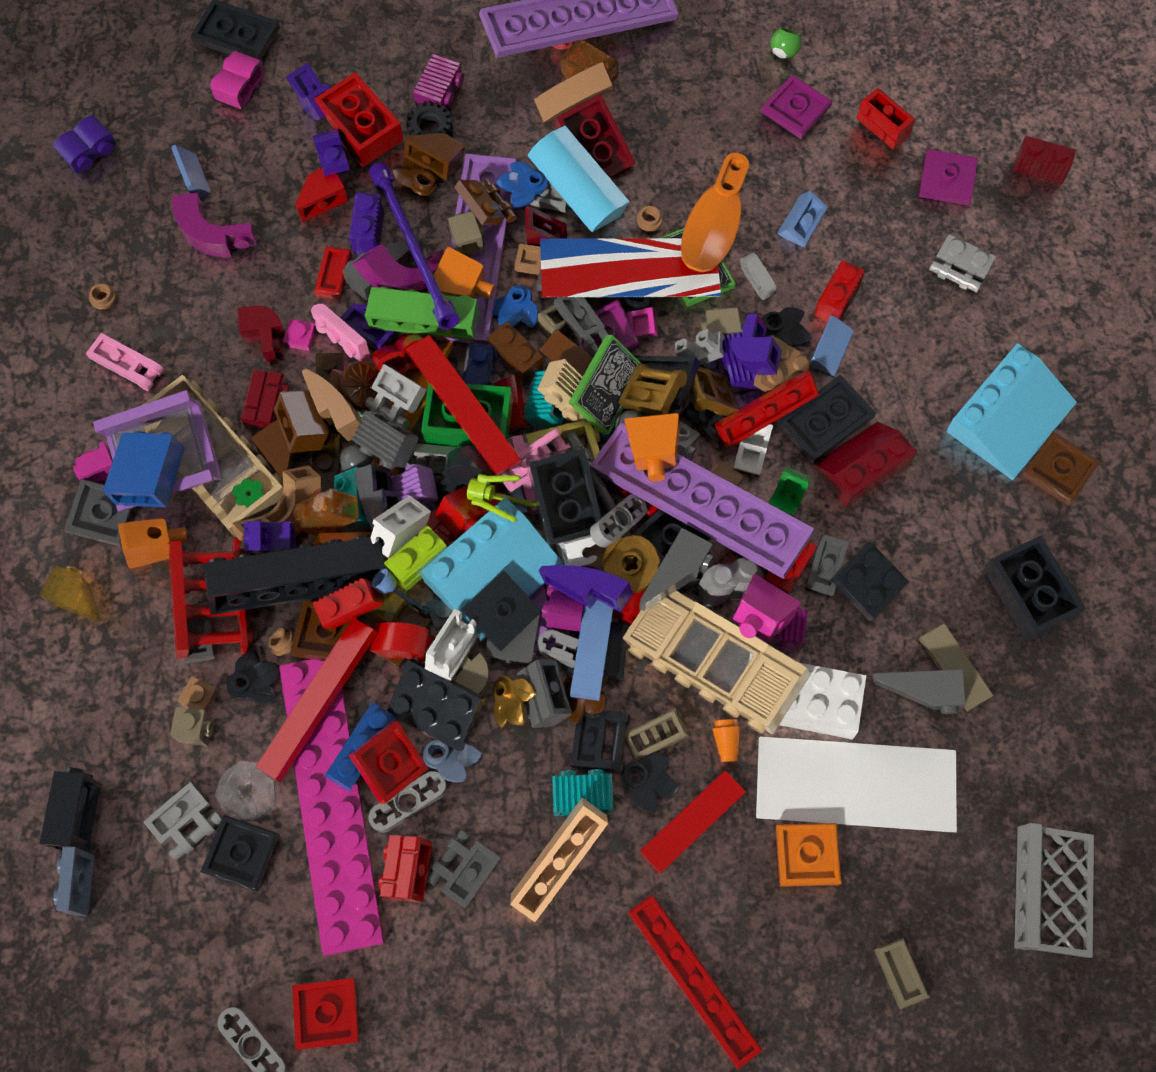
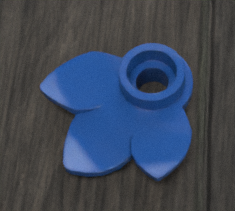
(520, 184)
(513, 310)

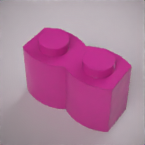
(237, 79)

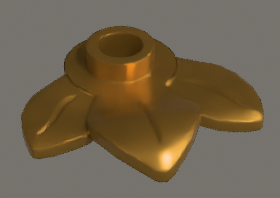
(509, 700)

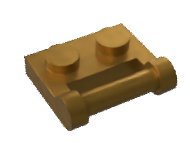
(718, 395)
(650, 396)

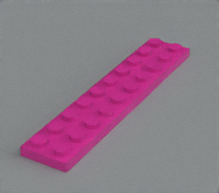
(333, 828)

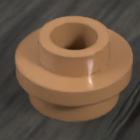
(649, 212)
(97, 292)
(281, 641)

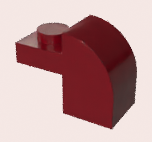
(262, 326)

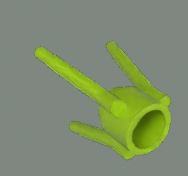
(481, 491)

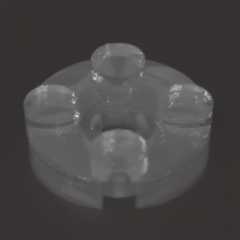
(249, 808)

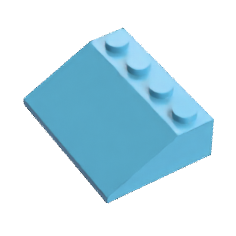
(1012, 412)
(483, 552)

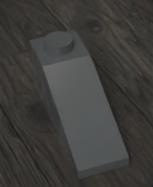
(399, 251)
(678, 568)
(930, 688)

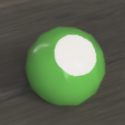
(785, 43)

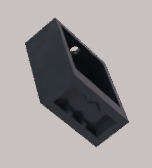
(71, 810)

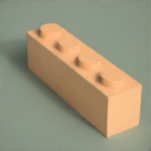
(558, 859)

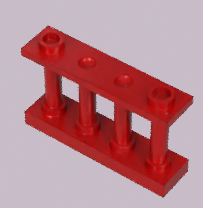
(184, 612)

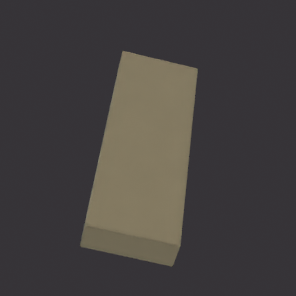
(949, 656)

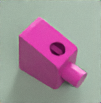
(764, 610)

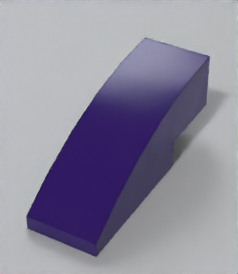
(588, 585)

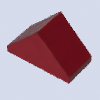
(542, 227)

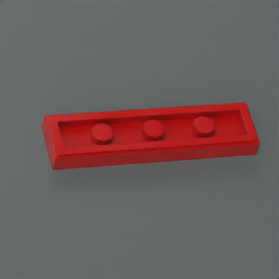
(767, 409)
(692, 822)

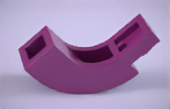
(205, 236)
(382, 270)

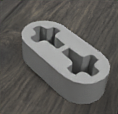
(758, 276)
(557, 654)

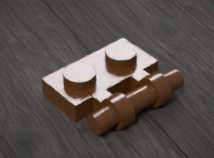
(485, 201)

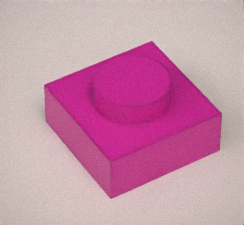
(643, 322)
(299, 334)

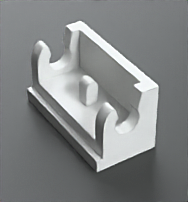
(399, 524)
(571, 551)
(451, 646)

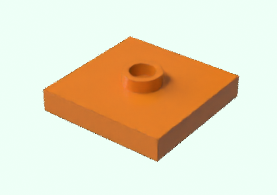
(808, 854)

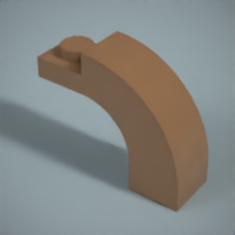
(297, 486)

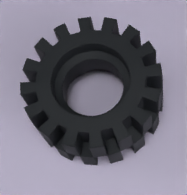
(429, 114)

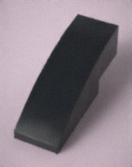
(375, 492)

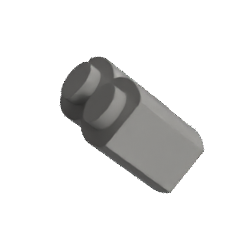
(727, 581)

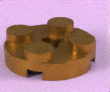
(632, 547)

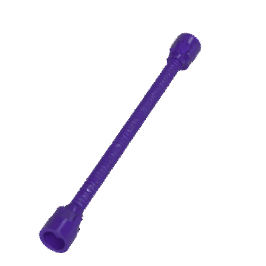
(444, 310)

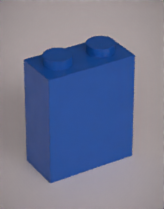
(144, 469)

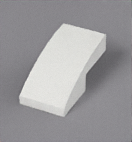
(753, 451)

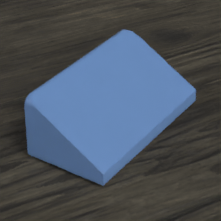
(191, 171)
(803, 219)
(831, 346)

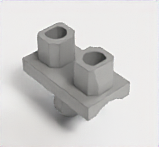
(706, 348)

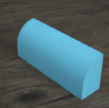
(578, 178)

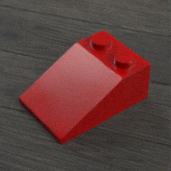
(360, 118)

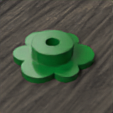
(241, 490)

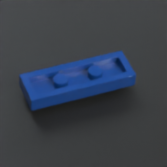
(343, 770)

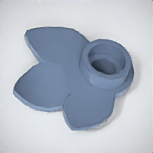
(453, 762)

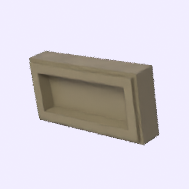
(901, 973)

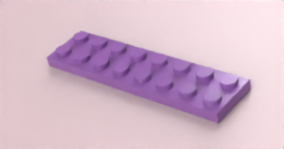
(548, 23)
(479, 168)
(710, 506)

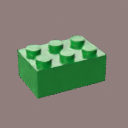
(443, 430)

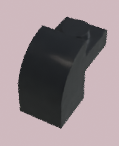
(462, 466)

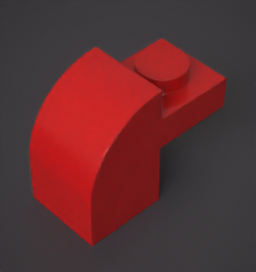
(401, 641)

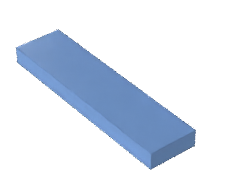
(591, 651)

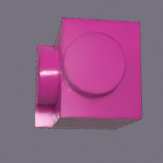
(94, 464)

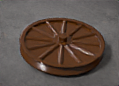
(357, 383)

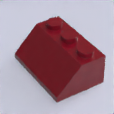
(865, 462)

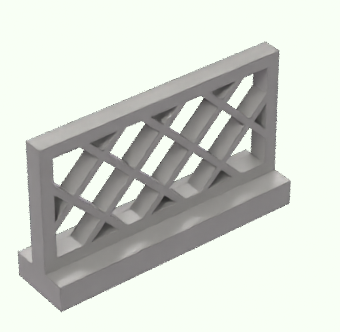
(1029, 890)

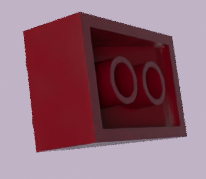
(598, 134)

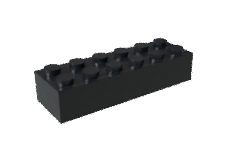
(289, 574)

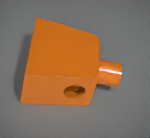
(462, 276)
(654, 443)
(148, 541)

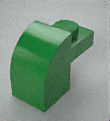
(790, 491)

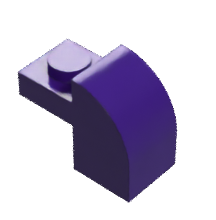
(307, 88)
(330, 152)
(755, 351)
(265, 536)

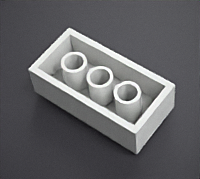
(828, 703)

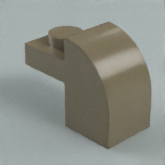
(474, 674)

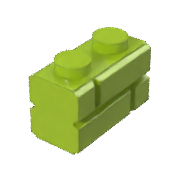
(415, 556)

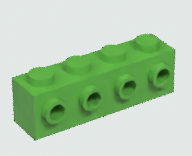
(413, 313)

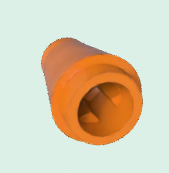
(727, 739)

